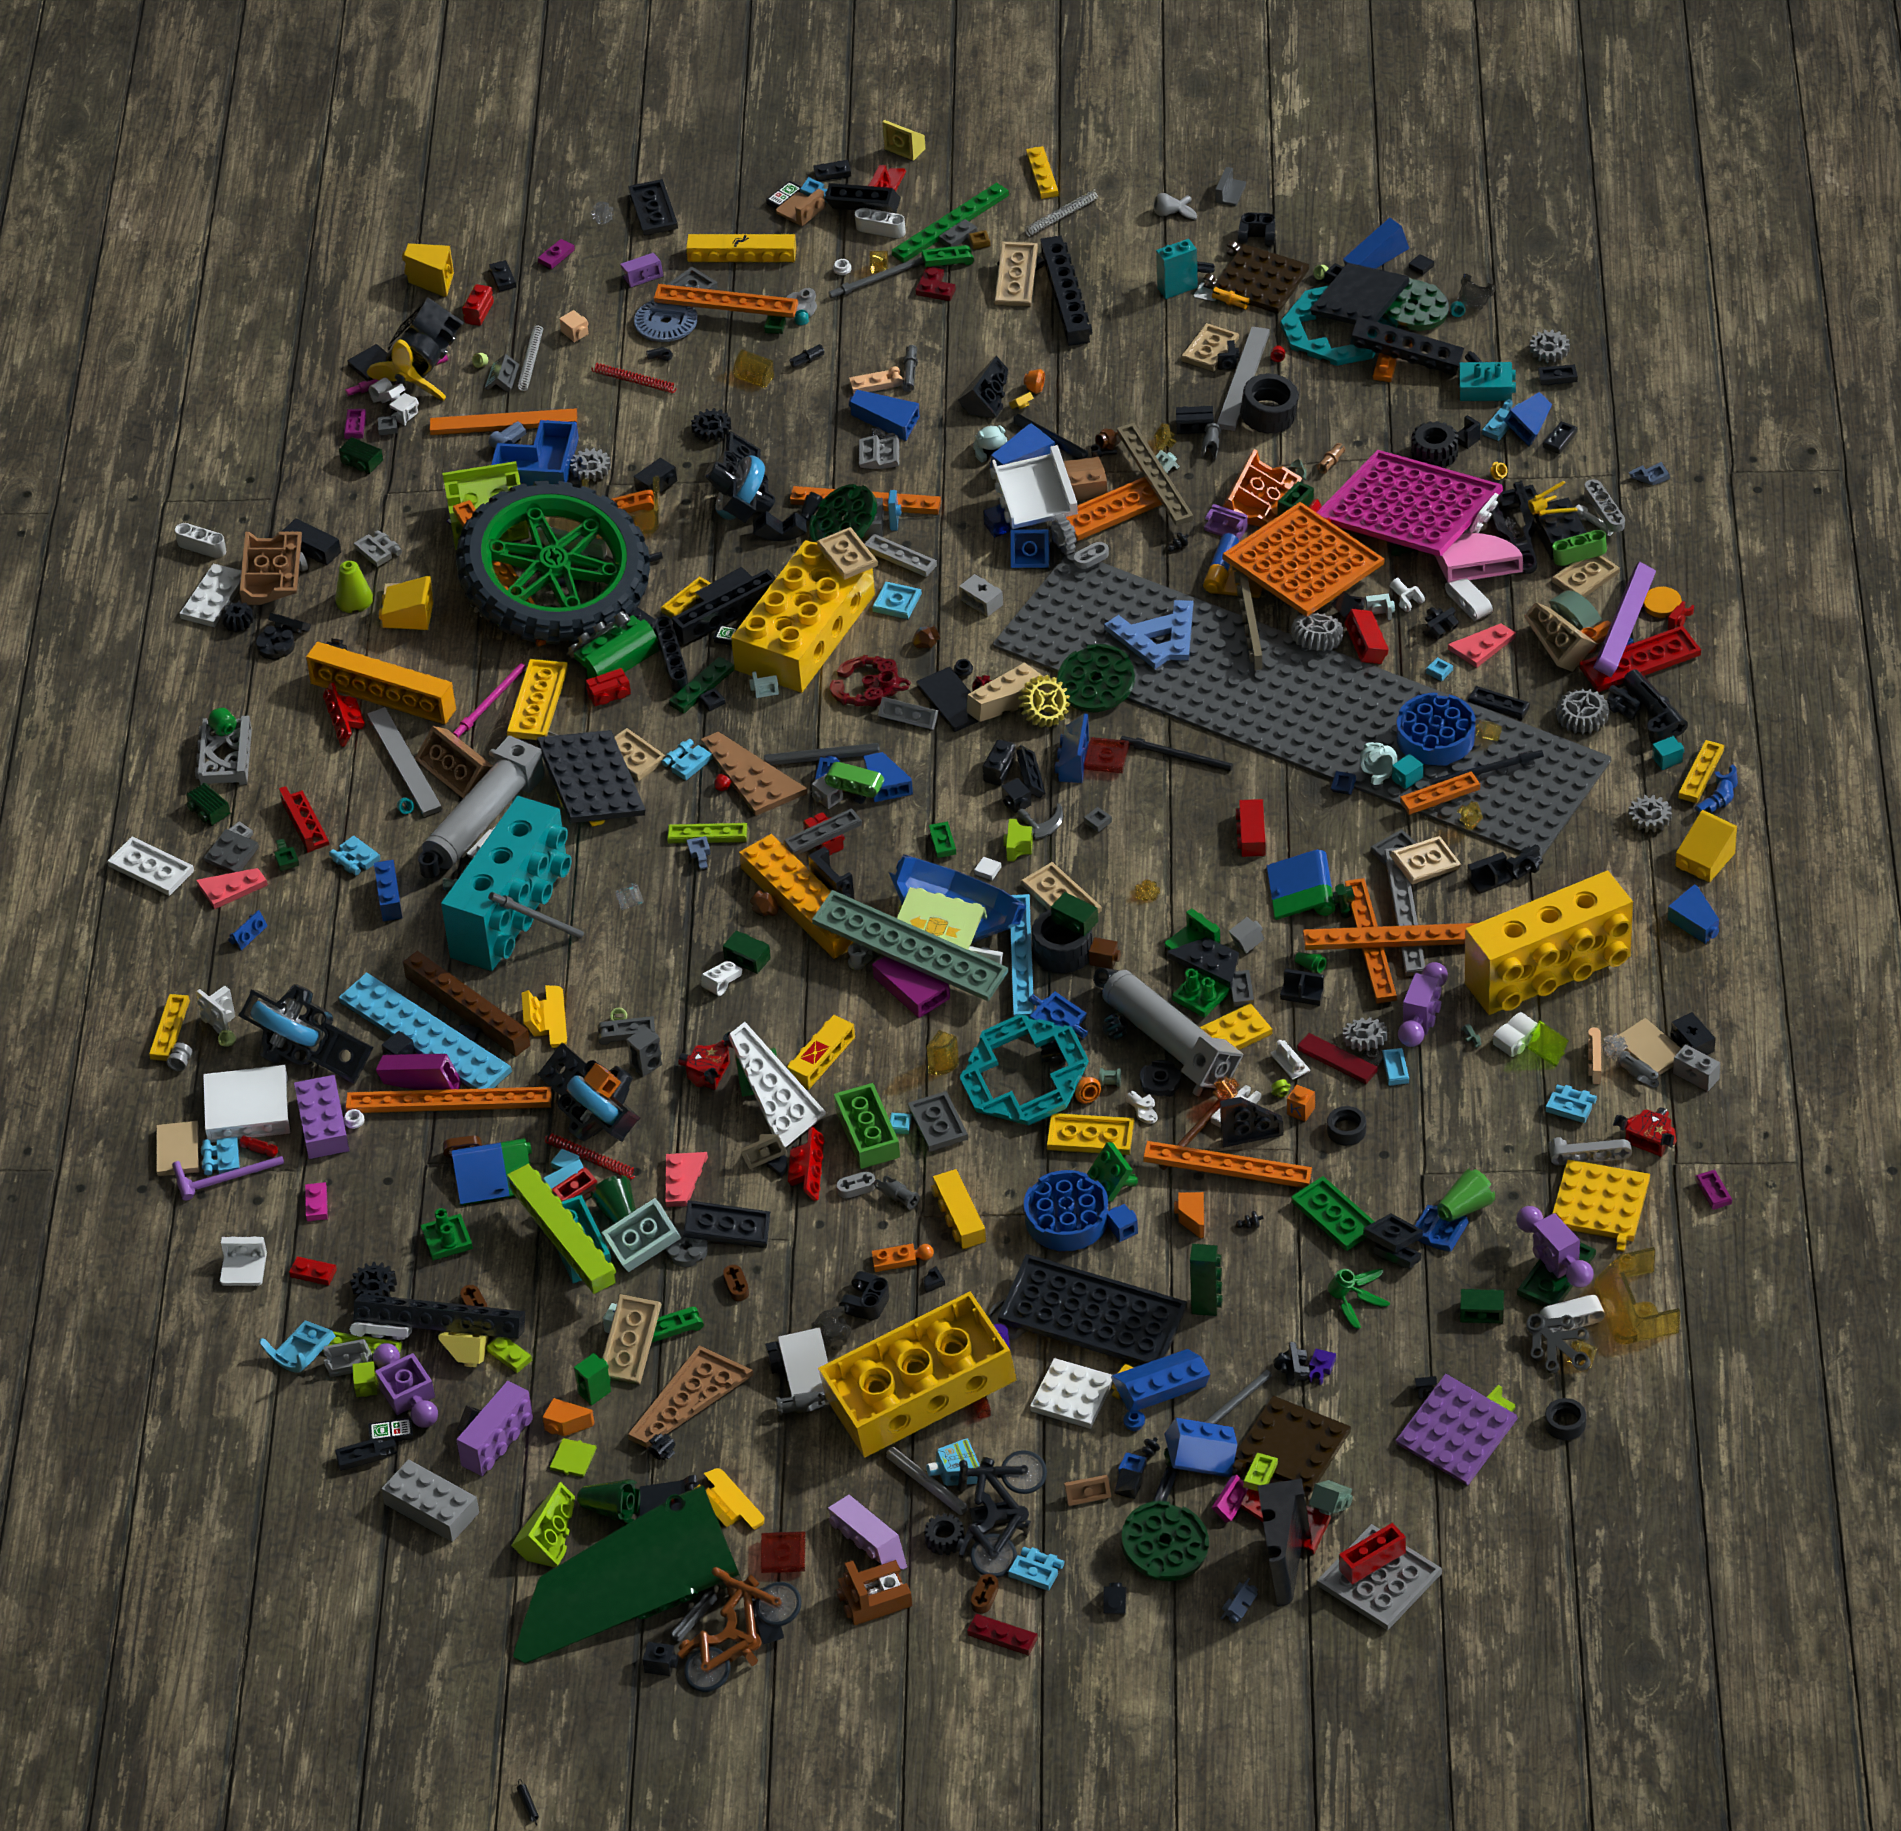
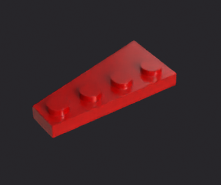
(1317, 1521)

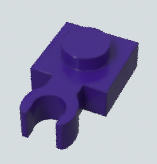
(1321, 1364)

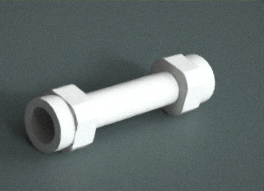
(1582, 512)

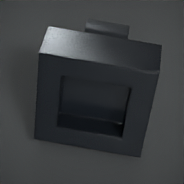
(1424, 1383)

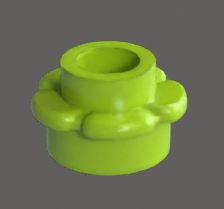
(1280, 1088)

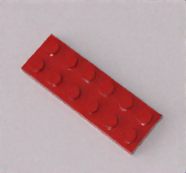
(1645, 656)

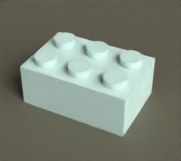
(641, 1235)

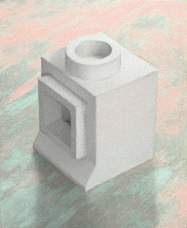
(406, 408)

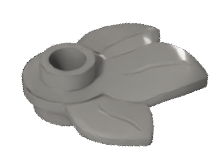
(805, 302)

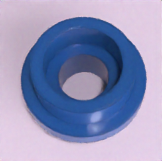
(1134, 1425)

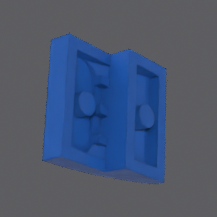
(1439, 1232)

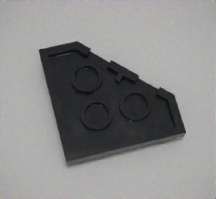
(1247, 1122)

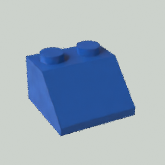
(1030, 548)

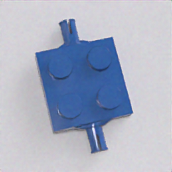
(1060, 1011)

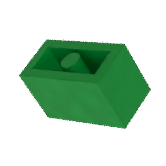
(592, 1379)

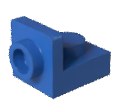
(824, 766)

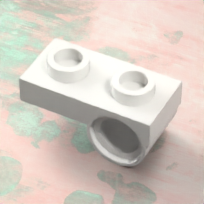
(384, 391)
(717, 978)

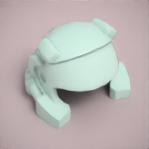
(990, 439)
(1377, 760)

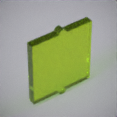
(1547, 1043)

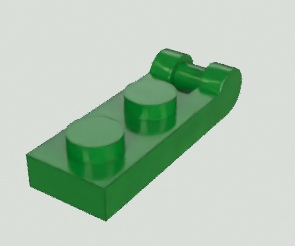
(947, 256)
(675, 1323)

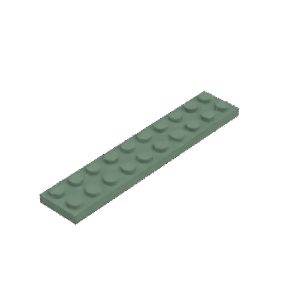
(910, 945)

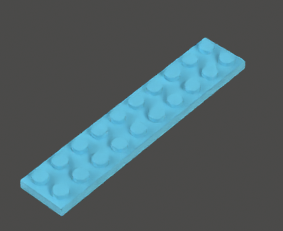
(429, 1034)

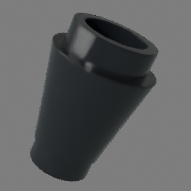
(810, 505)

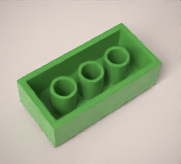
(867, 1125)

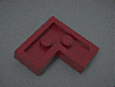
(932, 287)

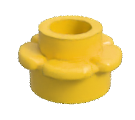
(1498, 470)

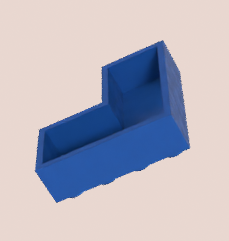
(548, 456)

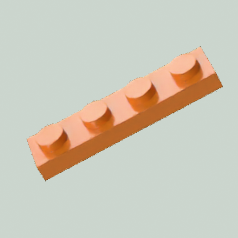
(1440, 793)

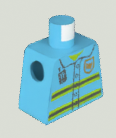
(948, 1461)

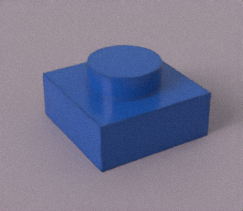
(1133, 1462)

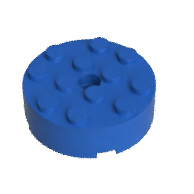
(1436, 728)
(1066, 1210)

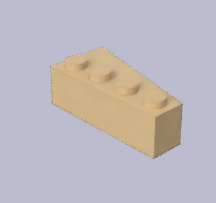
(1560, 638)
(1001, 693)

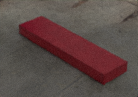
(1337, 1058)

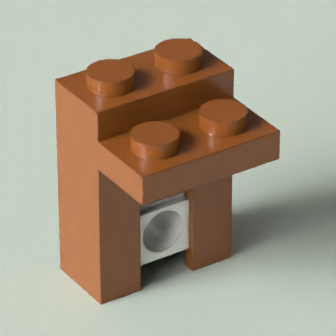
(872, 1592)

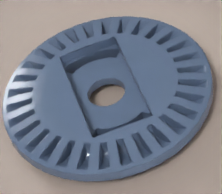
(661, 331)

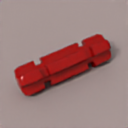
(258, 1146)

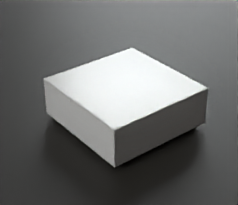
(987, 868)

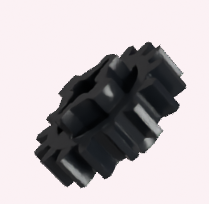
(711, 424)
(374, 1280)

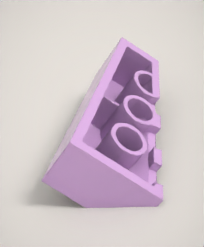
(866, 1531)

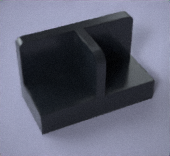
(1489, 873)
(1302, 987)

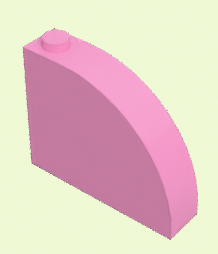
(1480, 557)

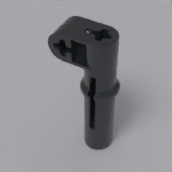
(1666, 720)

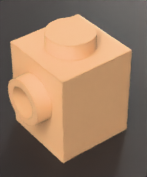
(574, 326)

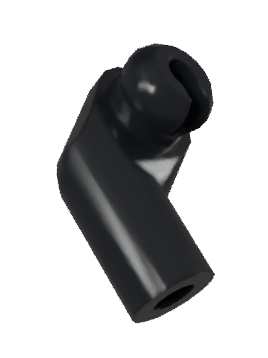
(661, 353)

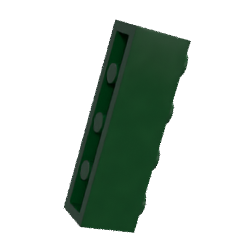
(1205, 1279)

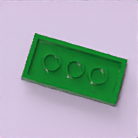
(1333, 1212)

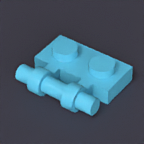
(690, 763)
(359, 853)
(1571, 1103)
(227, 1152)
(1033, 1572)

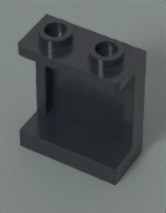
(820, 866)

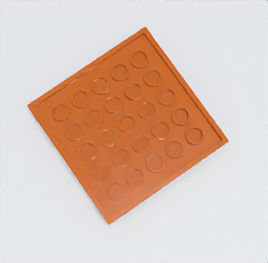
(1303, 559)

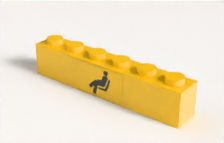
(741, 248)

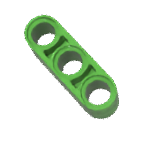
(1579, 547)
(854, 779)

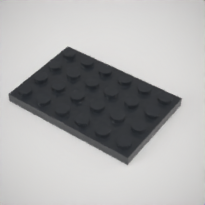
(590, 776)

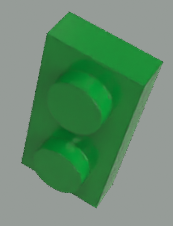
(942, 839)

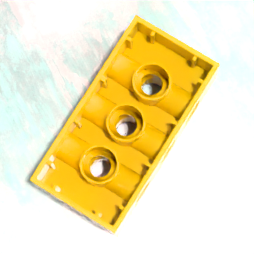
(800, 619)
(1548, 943)
(917, 1374)

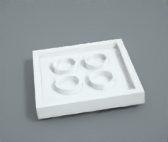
(1072, 1393)

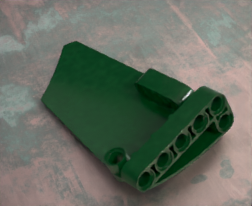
(628, 1575)

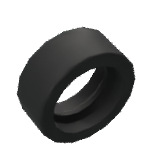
(1346, 1137)
(1563, 1432)

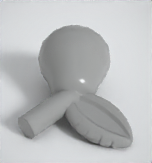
(1166, 205)

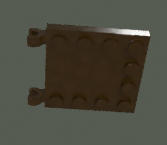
(1297, 1437)

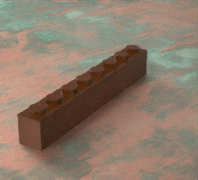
(466, 1003)

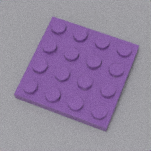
(1456, 1429)

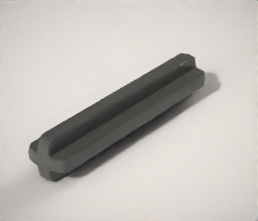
(693, 1616)

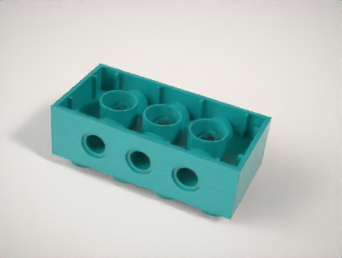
(515, 861)

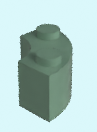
(1575, 609)

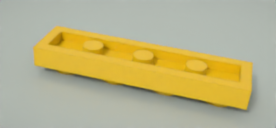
(1042, 172)
(1701, 771)
(169, 1026)

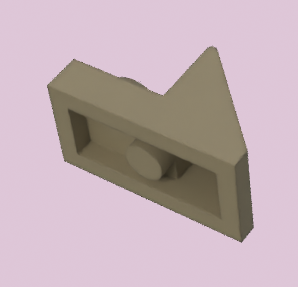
(765, 1150)

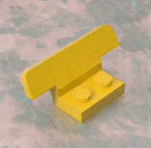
(547, 1015)
(730, 1502)

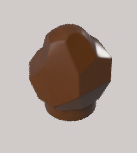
(1107, 439)
(926, 637)
(764, 904)

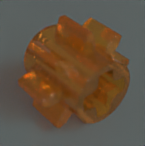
(1225, 1088)

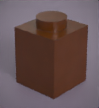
(1104, 953)

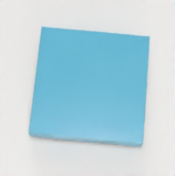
(896, 600)

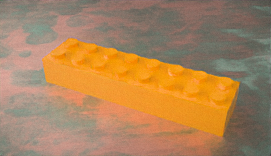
(381, 682)
(792, 887)

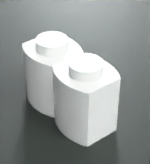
(1514, 1035)

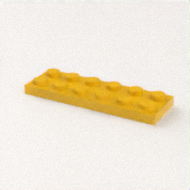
(537, 699)

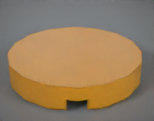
(1661, 601)

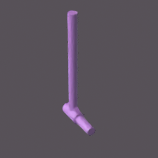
(187, 1187)

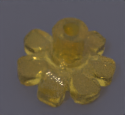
(1147, 890)

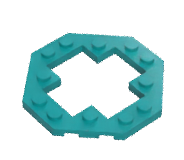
(1319, 347)
(1006, 1105)

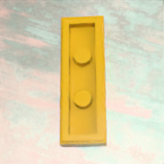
(684, 599)

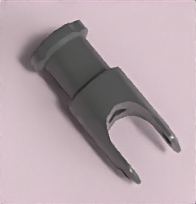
(1211, 440)
(1638, 1069)
(897, 1192)
(800, 1403)

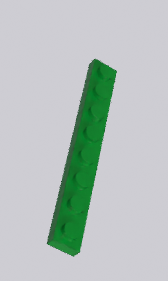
(967, 211)

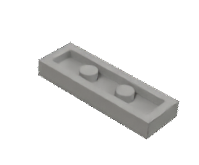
(908, 713)

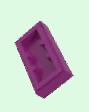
(556, 253)
(355, 423)
(1713, 1189)

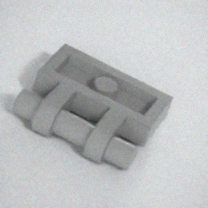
(374, 551)

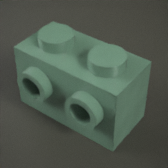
(1331, 1497)

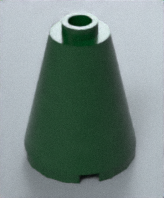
(614, 1198)
(612, 1499)

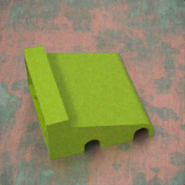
(478, 486)

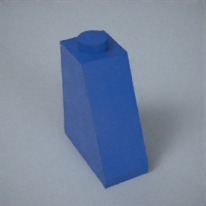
(1528, 417)
(896, 781)
(1694, 915)

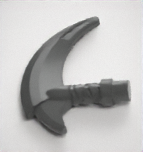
(1046, 828)

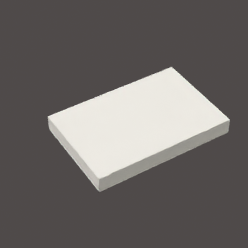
(802, 1357)

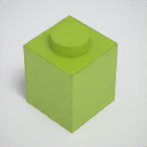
(364, 1379)

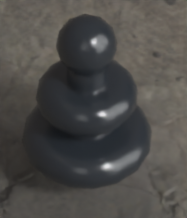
(1181, 539)
(1248, 1221)
(1151, 1446)

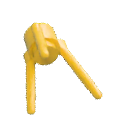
(1539, 503)

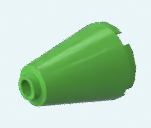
(1466, 1196)

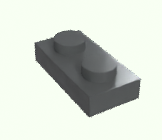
(957, 234)
(1242, 989)

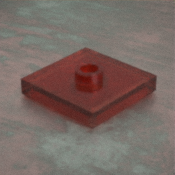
(1106, 755)
(783, 1552)

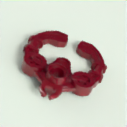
(877, 686)

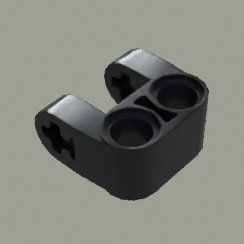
(1257, 225)
(873, 1299)

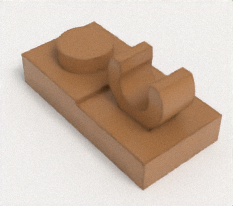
(1087, 1490)

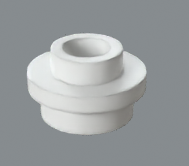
(842, 267)
(353, 1119)

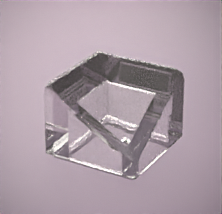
(629, 896)

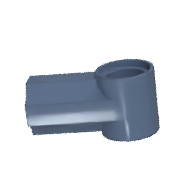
(508, 436)

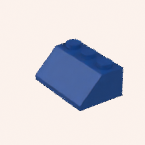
(1073, 750)
(1201, 1447)

